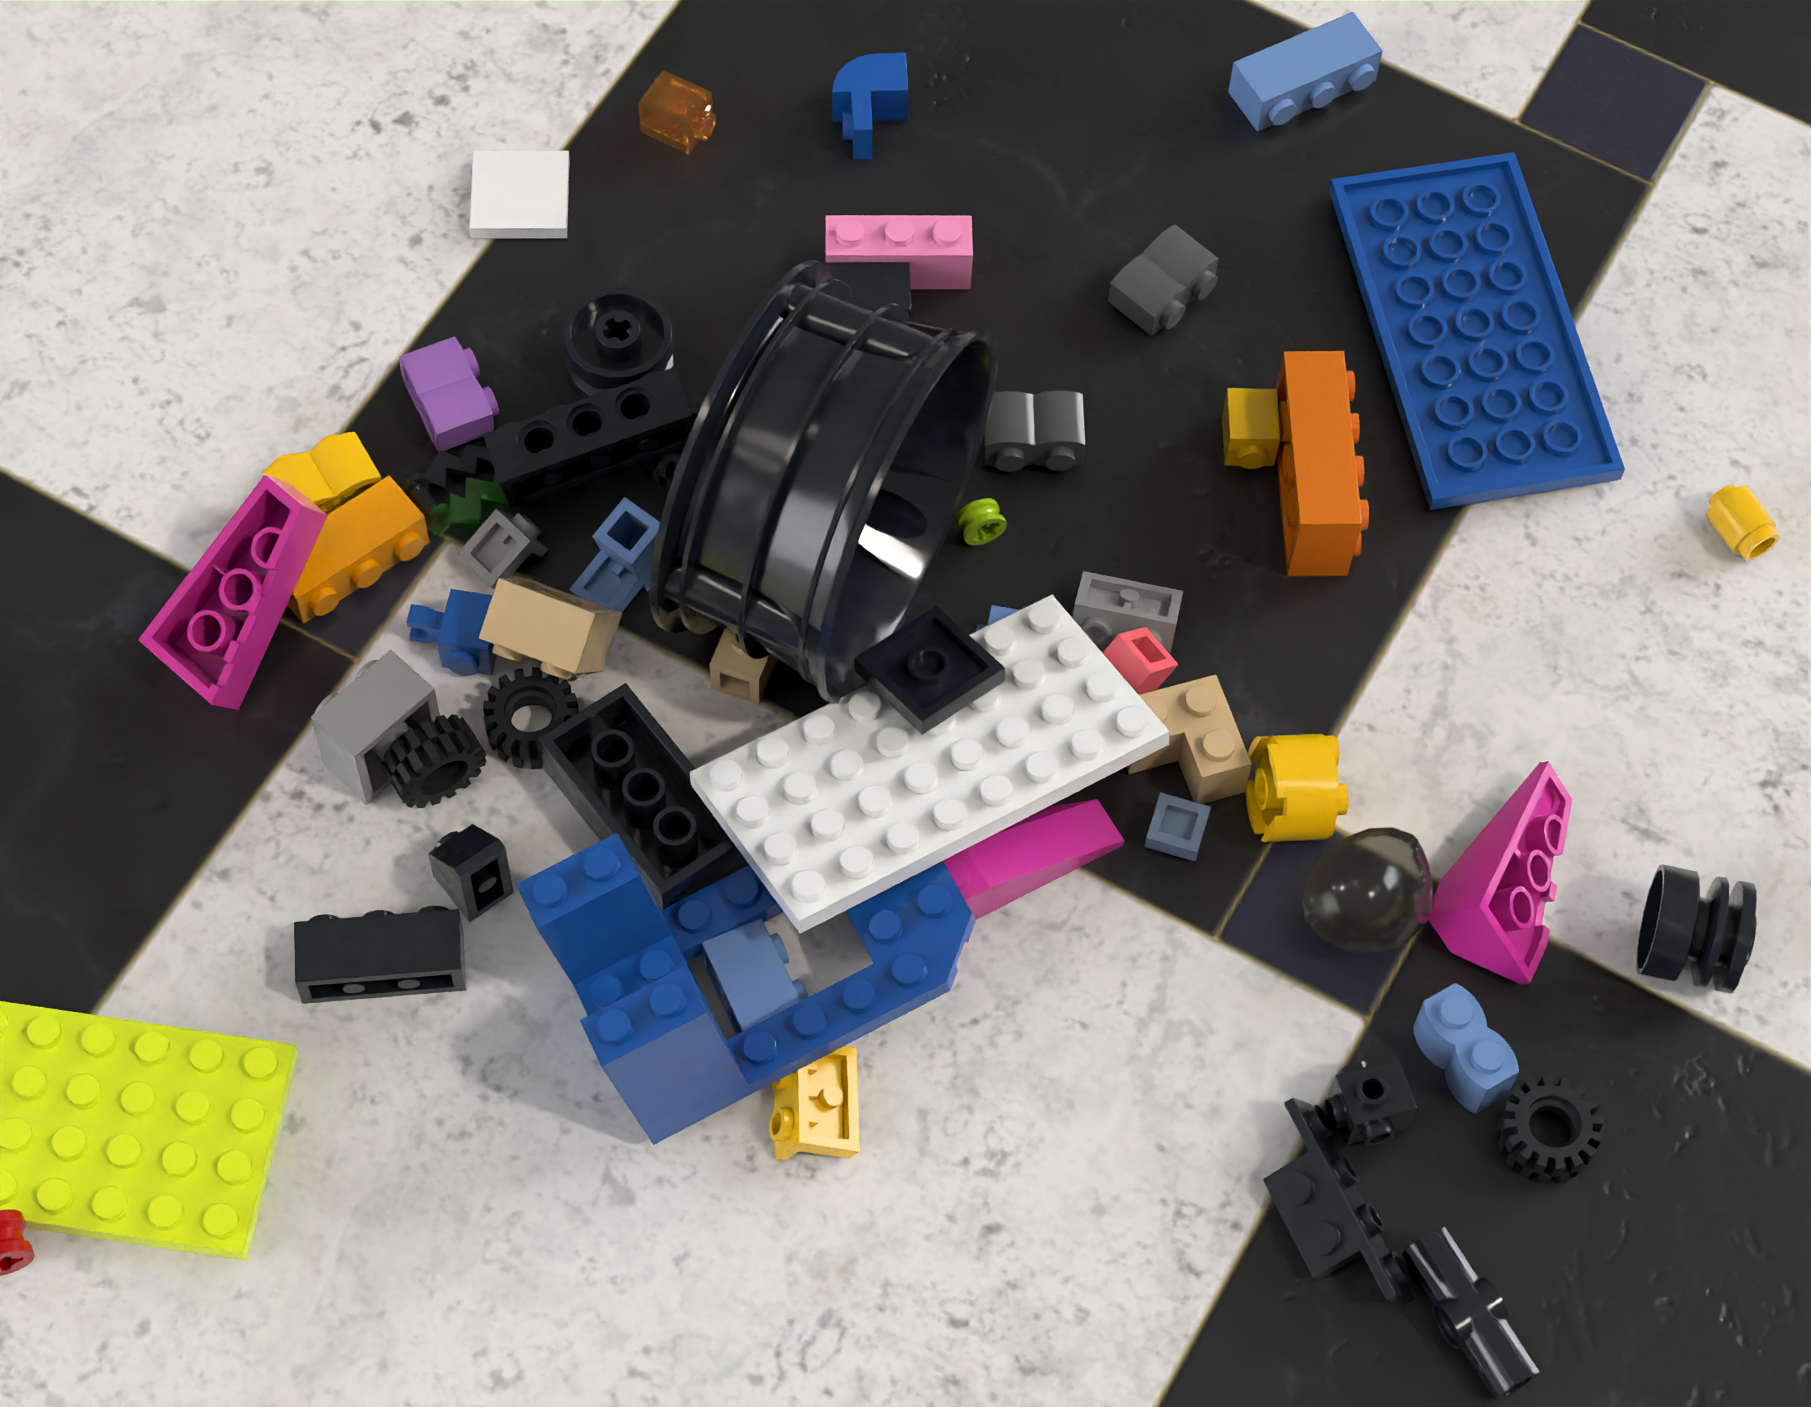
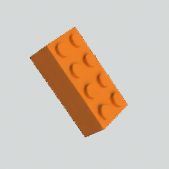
(1319, 464)

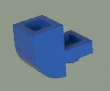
(869, 91)

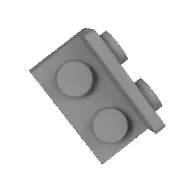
(1118, 605)

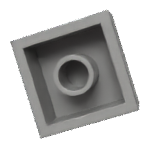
(367, 718)

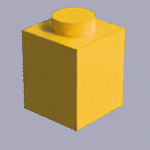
(1250, 427)

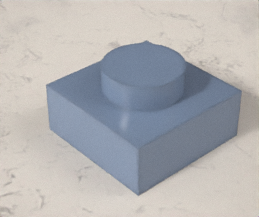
(1177, 826)

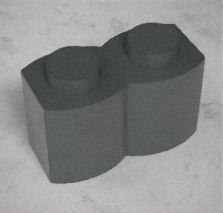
(1164, 280)
(1035, 430)

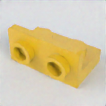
(818, 1108)

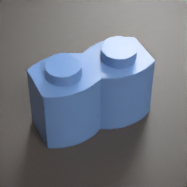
(1474, 1057)

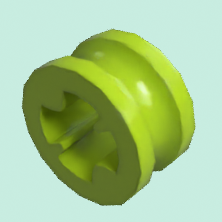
(981, 521)

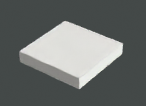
(519, 194)

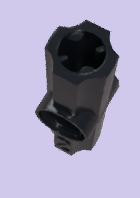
(1470, 1313)

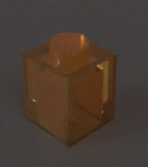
(677, 112)

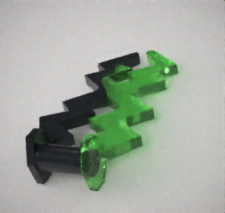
(461, 510)

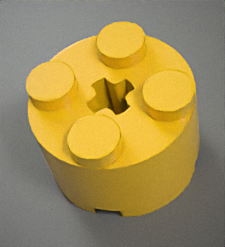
(1295, 787)

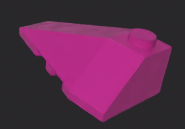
(1032, 854)
(1498, 888)

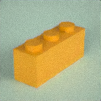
(357, 547)

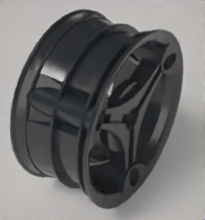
(821, 477)

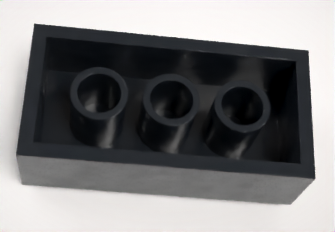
(637, 783)

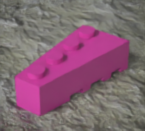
(236, 594)

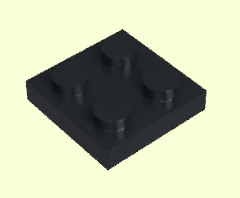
(929, 669)

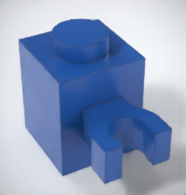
(456, 632)

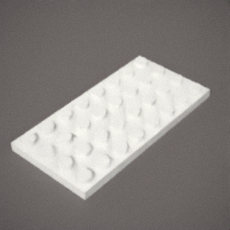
(868, 801)

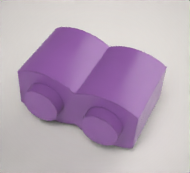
(448, 394)

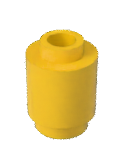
(1742, 521)

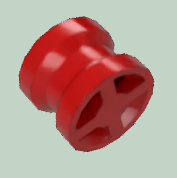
(14, 1250)

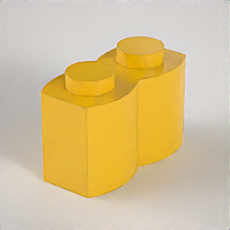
(329, 472)

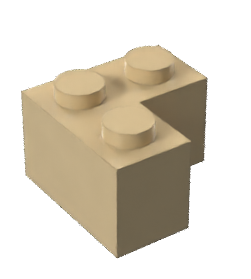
(1200, 739)

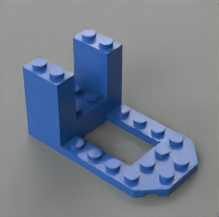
(649, 1010)

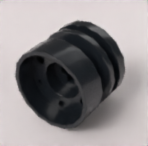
(1709, 931)

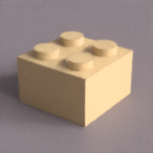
(550, 627)

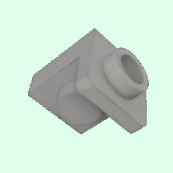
(501, 546)

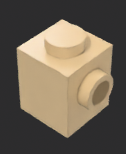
(737, 673)

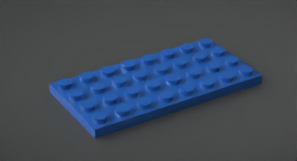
(1474, 331)

